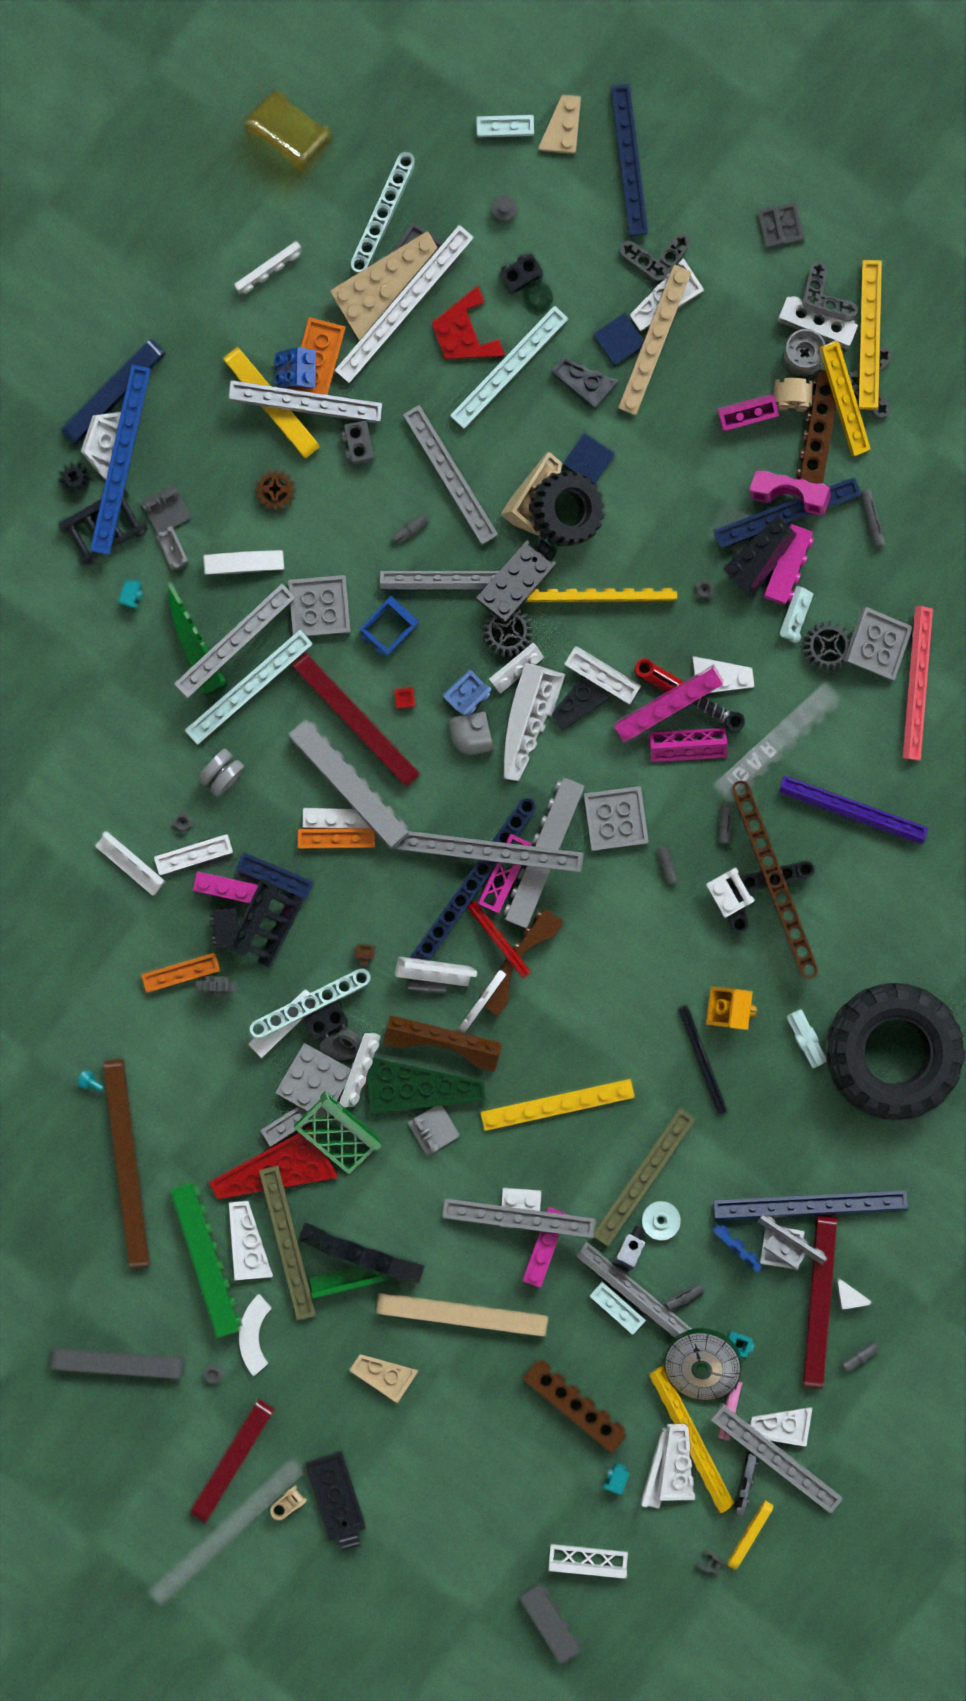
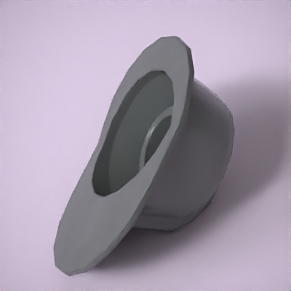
(342, 1045)

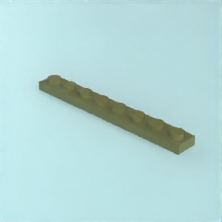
(643, 1177)
(287, 1242)

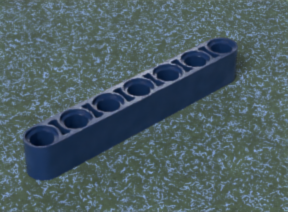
(111, 392)

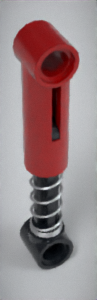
(709, 707)

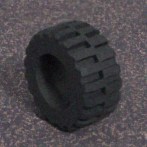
(589, 508)

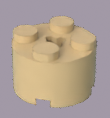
(793, 394)

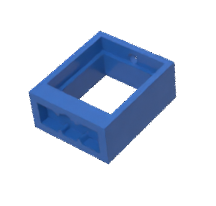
(402, 612)

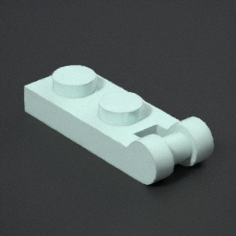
(796, 614)

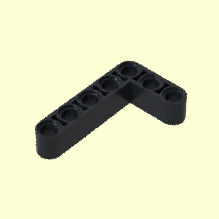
(760, 884)

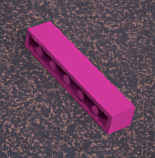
(668, 703)

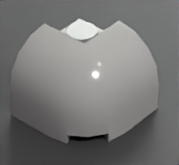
(471, 733)

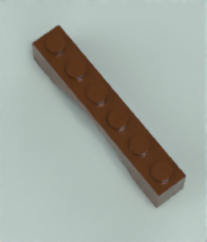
(544, 928)
(406, 1033)

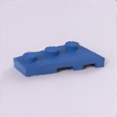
(737, 1246)

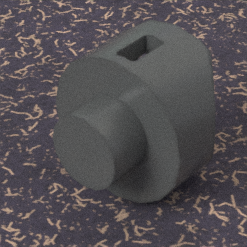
(504, 208)

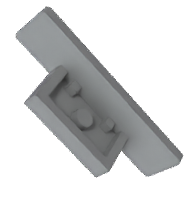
(787, 1246)

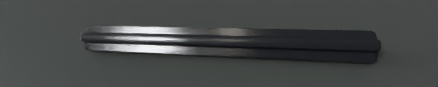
(702, 1059)

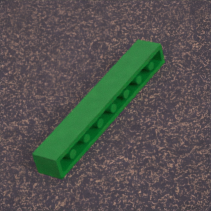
(205, 1259)

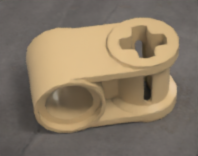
(288, 1502)

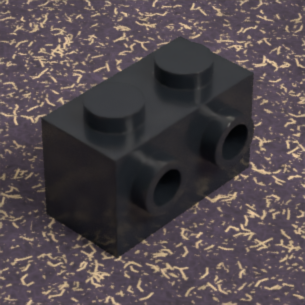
(225, 926)

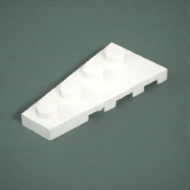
(644, 312)
(247, 1248)
(676, 1465)

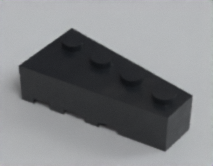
(760, 556)

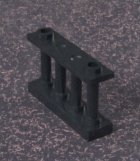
(86, 516)
(253, 917)

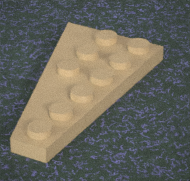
(374, 288)

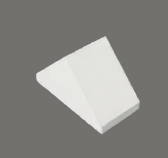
(849, 1297)

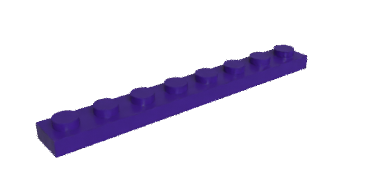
(853, 810)

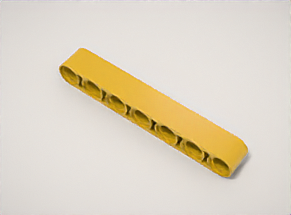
(284, 419)

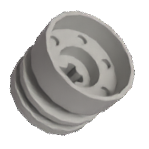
(799, 343)

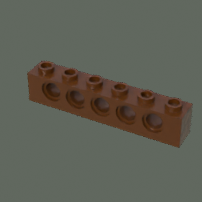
(810, 436)
(610, 1440)

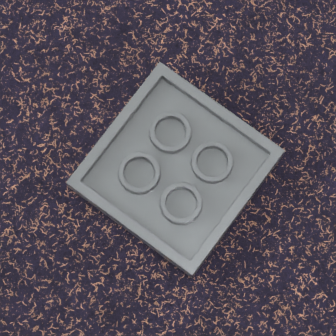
(320, 605)
(878, 643)
(616, 818)
(310, 1077)

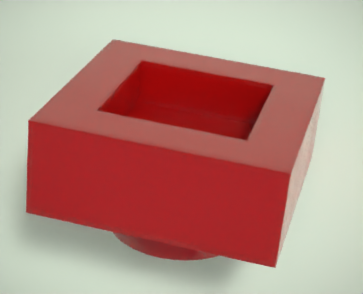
(404, 698)

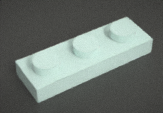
(505, 126)
(617, 1308)

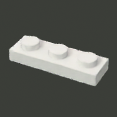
(513, 670)

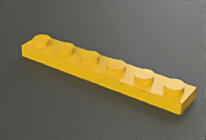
(844, 398)

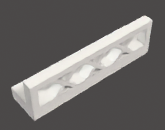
(602, 675)
(130, 863)
(434, 971)
(649, 1495)
(586, 1568)

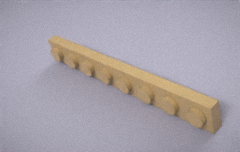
(654, 339)

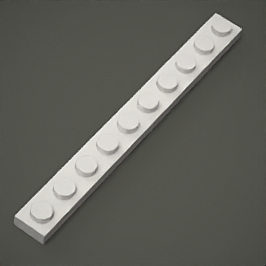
(404, 304)

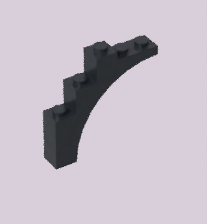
(361, 1254)

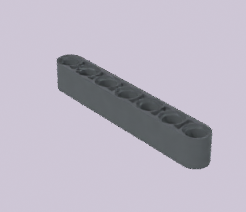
(116, 1363)

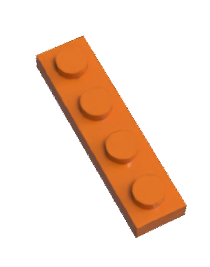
(336, 838)
(180, 972)

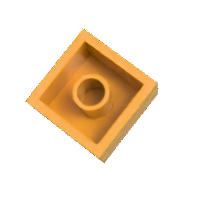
(730, 1008)

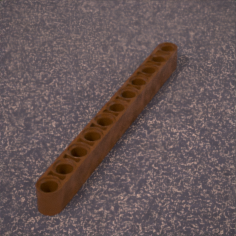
(774, 889)
(126, 1164)

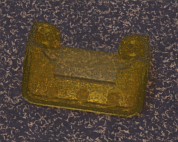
(288, 131)

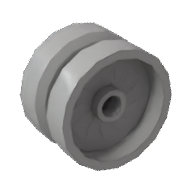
(221, 772)

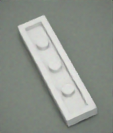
(262, 272)
(332, 818)
(193, 854)
(360, 1069)

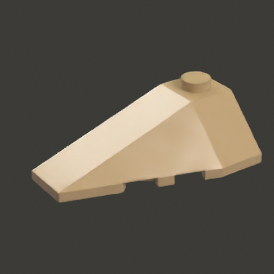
(517, 508)

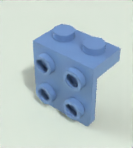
(467, 693)

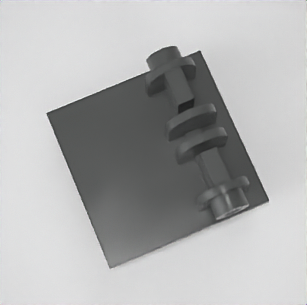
(166, 509)

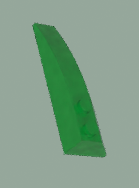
(192, 641)

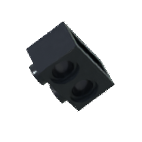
(524, 278)
(324, 1017)

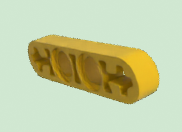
(750, 1535)

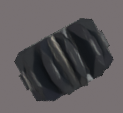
(80, 472)

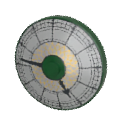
(703, 1364)

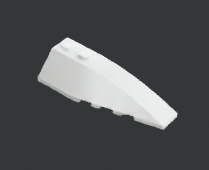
(531, 705)

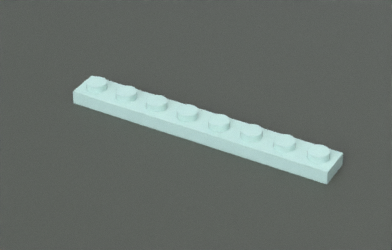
(509, 367)
(248, 687)

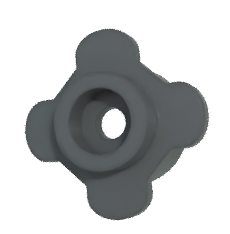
(700, 593)
(182, 827)

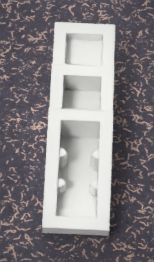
(243, 562)
(265, 1044)

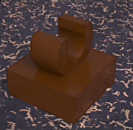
(364, 952)

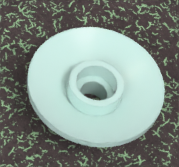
(668, 1227)

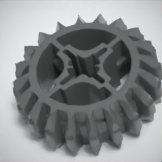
(821, 640)
(499, 646)

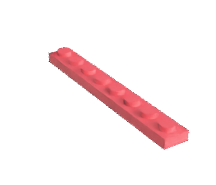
(917, 683)

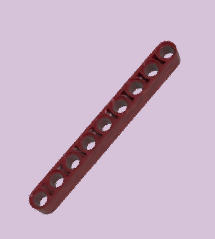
(355, 719)
(819, 1304)

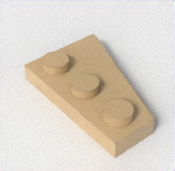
(563, 127)
(384, 1376)

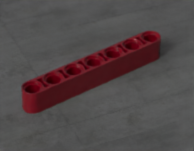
(231, 1460)

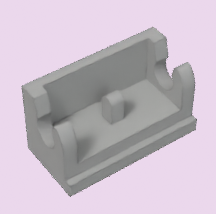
(172, 548)

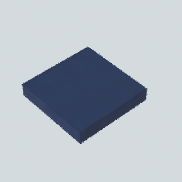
(619, 339)
(589, 458)

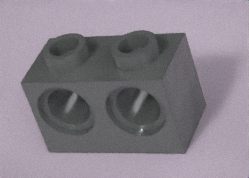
(361, 442)

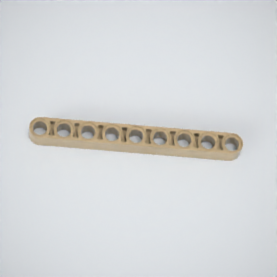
(462, 1314)

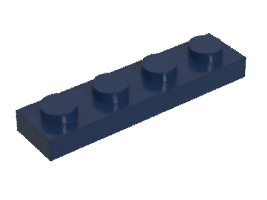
(278, 876)

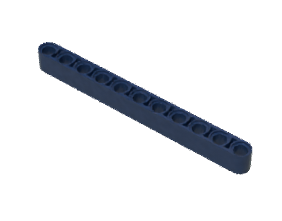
(463, 891)

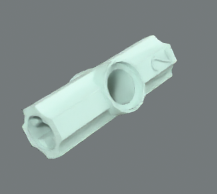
(806, 1038)

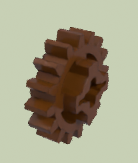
(266, 489)

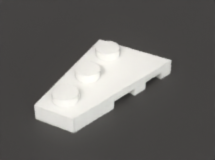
(734, 676)
(785, 1426)

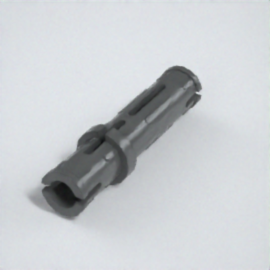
(873, 519)

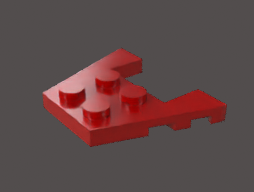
(457, 334)

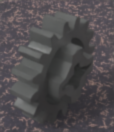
(216, 986)

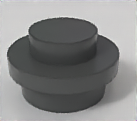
(213, 1374)

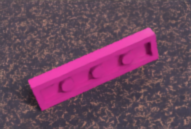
(688, 748)
(508, 879)

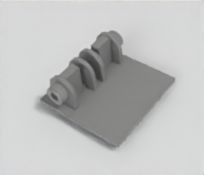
(433, 1129)

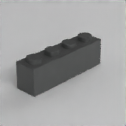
(549, 1622)

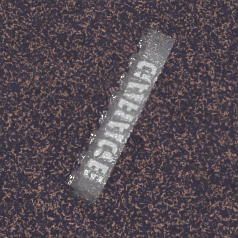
(778, 740)

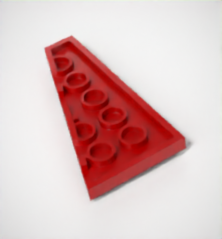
(297, 1161)

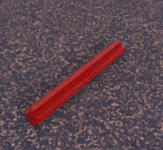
(499, 940)

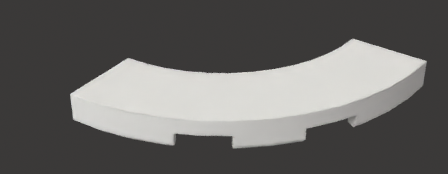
(481, 1002)
(249, 1334)

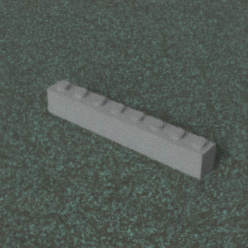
(348, 784)
(551, 837)

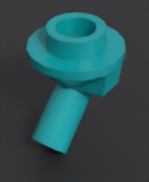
(86, 1080)

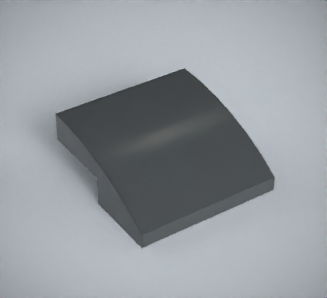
(781, 224)

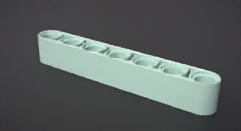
(383, 205)
(316, 997)

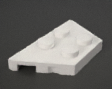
(100, 441)

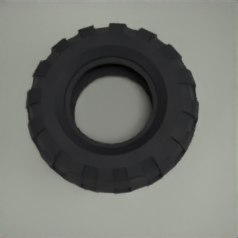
(941, 1059)

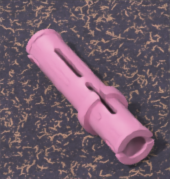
(731, 1403)

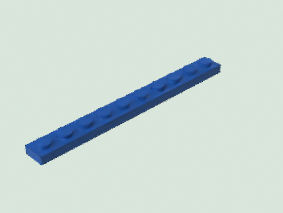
(120, 460)

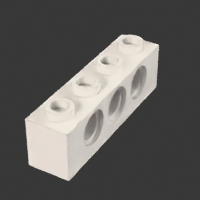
(789, 318)

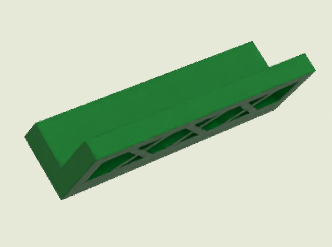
(344, 1280)

